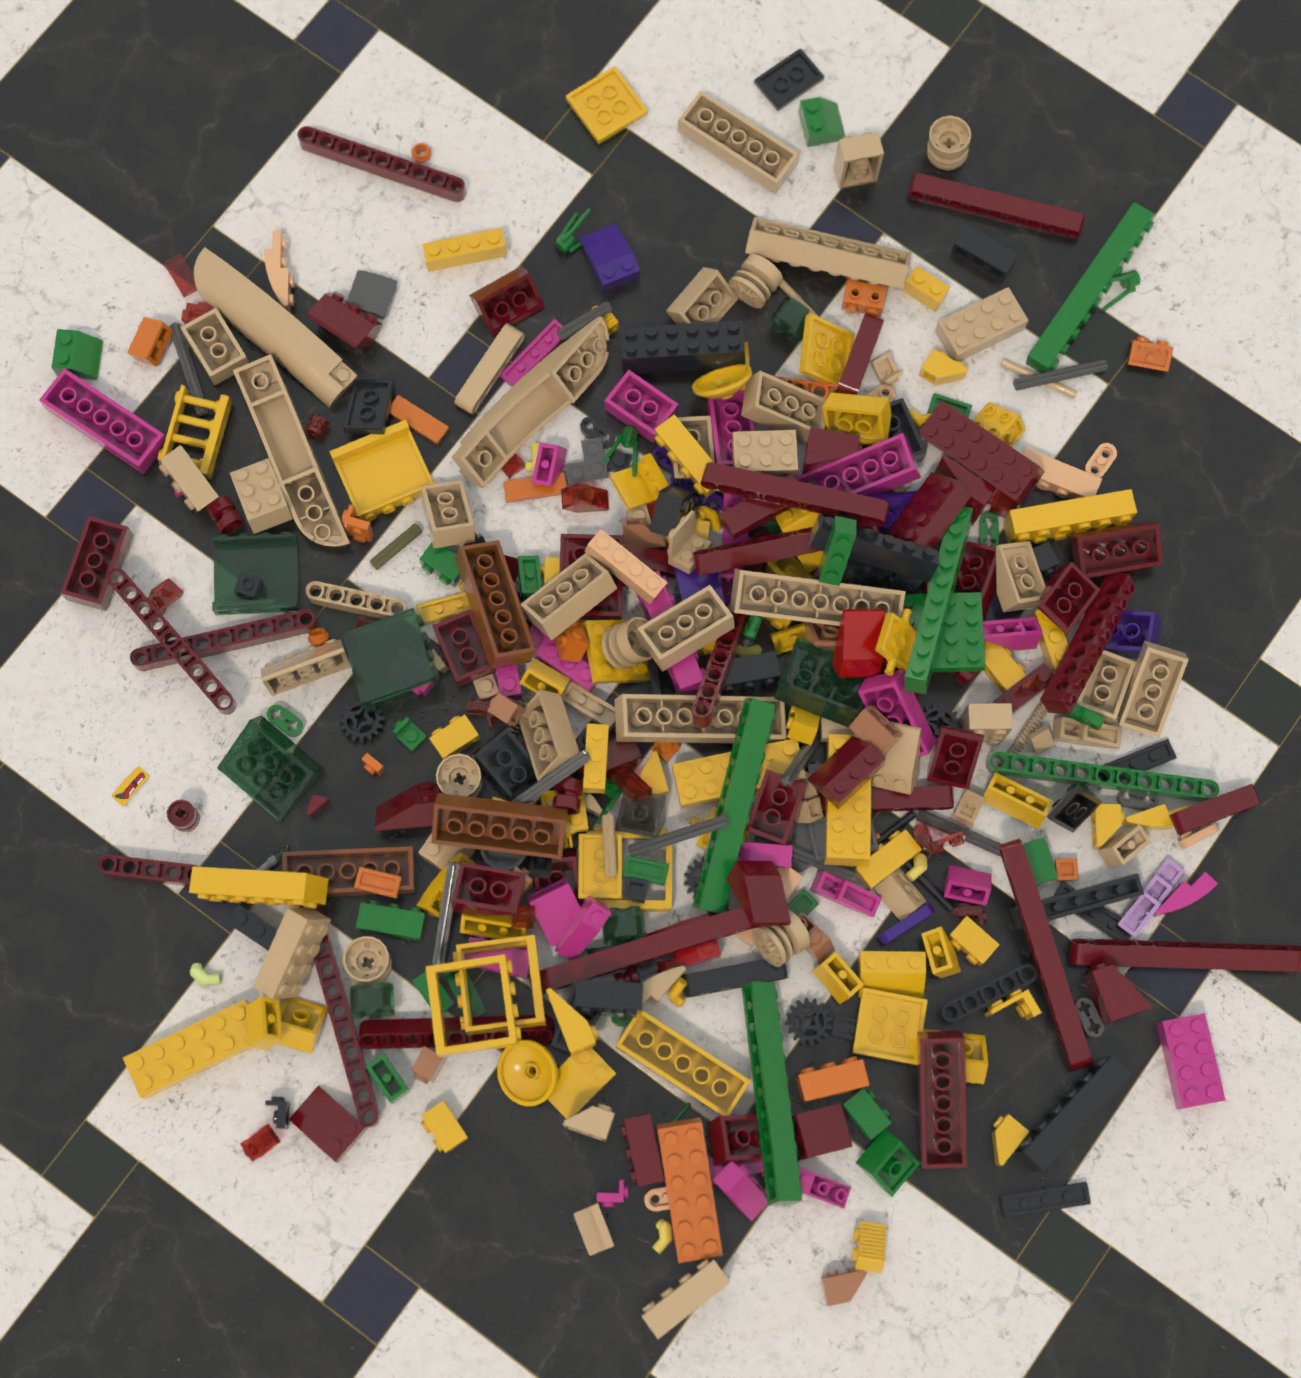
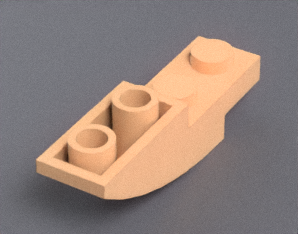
(278, 273)

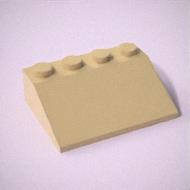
(305, 667)

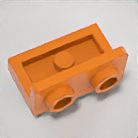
(356, 528)

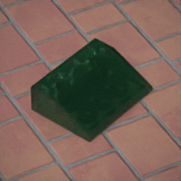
(815, 686)
(270, 767)

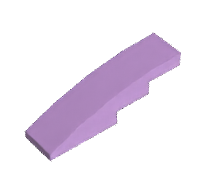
(1154, 893)

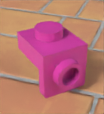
(610, 1199)

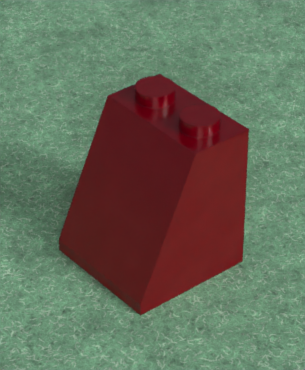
(828, 446)
(1113, 994)
(821, 1132)

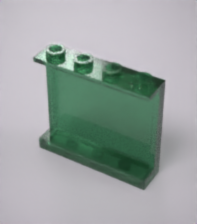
(262, 555)
(390, 657)

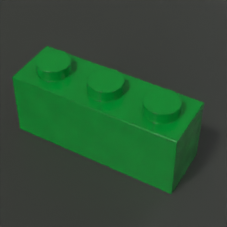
(837, 550)
(391, 920)

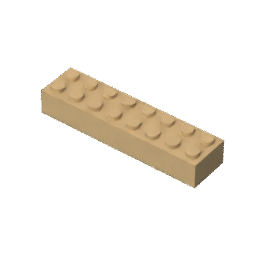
(828, 253)
(806, 598)
(671, 719)

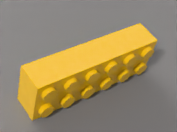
(1069, 517)
(702, 779)
(850, 825)
(258, 887)
(189, 1051)
(682, 1064)

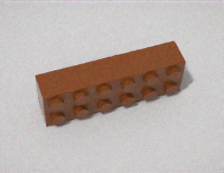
(494, 604)
(499, 826)
(343, 865)

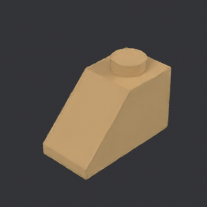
(1124, 846)

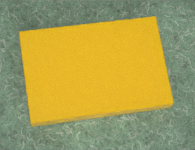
(592, 868)

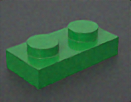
(529, 575)

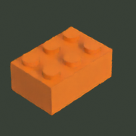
(831, 1080)

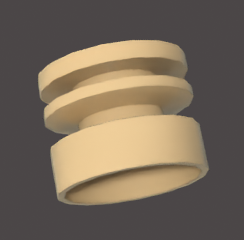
(948, 142)
(755, 280)
(623, 646)
(456, 766)
(781, 942)
(367, 949)

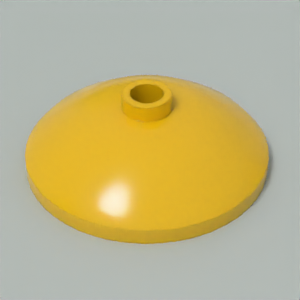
(722, 381)
(517, 1074)

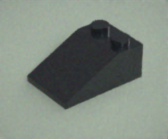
(1074, 807)

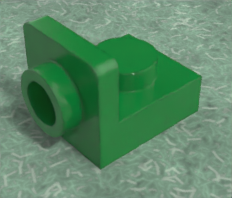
(409, 734)

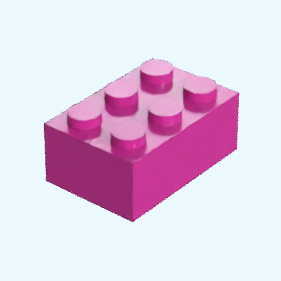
(640, 405)

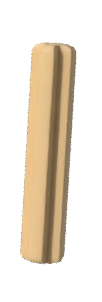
(609, 846)

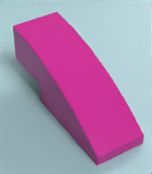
(779, 854)
(845, 893)
(1186, 894)

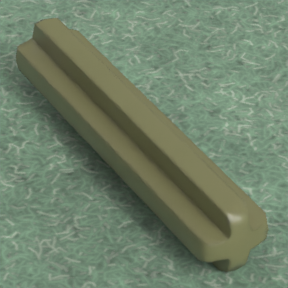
(396, 546)

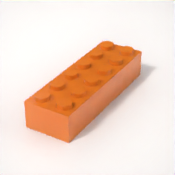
(689, 1190)

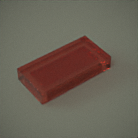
(181, 274)
(631, 784)

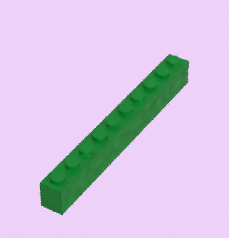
(1090, 288)
(938, 603)
(735, 802)
(771, 1094)

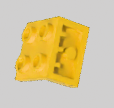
(1001, 423)
(642, 488)
(1025, 1006)

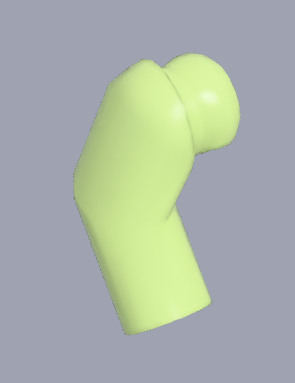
(202, 977)

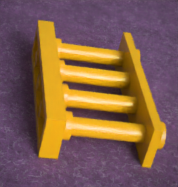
(216, 427)

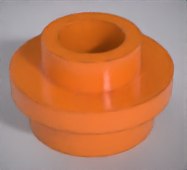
(421, 147)
(318, 636)

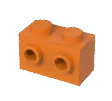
(864, 298)
(150, 341)
(572, 642)

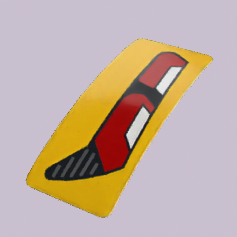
(130, 785)

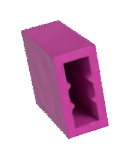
(555, 909)

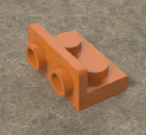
(1149, 354)

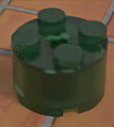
(790, 318)
(624, 926)
(372, 1001)

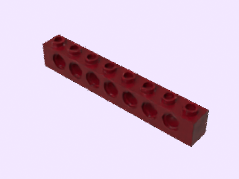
(1088, 644)

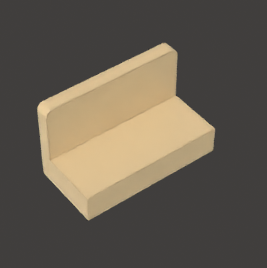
(900, 894)
(593, 1229)

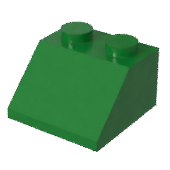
(820, 121)
(77, 354)
(888, 1162)

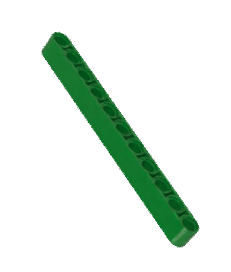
(1112, 776)

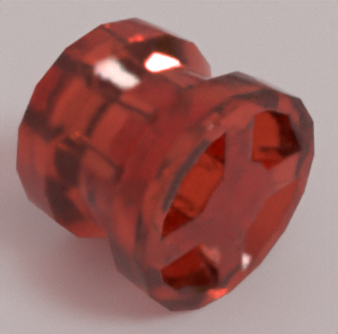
(316, 426)

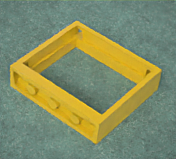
(650, 905)
(496, 945)
(437, 1013)

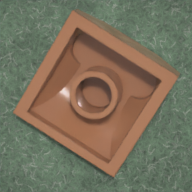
(821, 634)

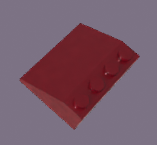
(572, 548)
(977, 573)

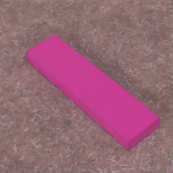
(533, 354)

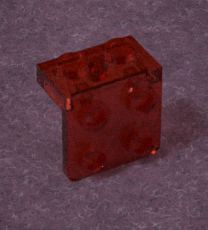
(924, 839)

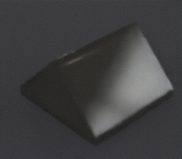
(643, 816)

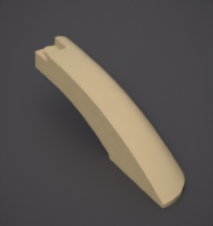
(272, 328)
(533, 403)
(290, 452)

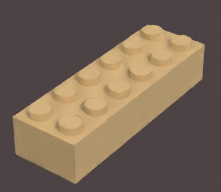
(738, 142)

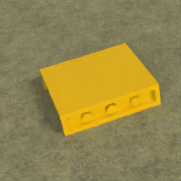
(382, 471)

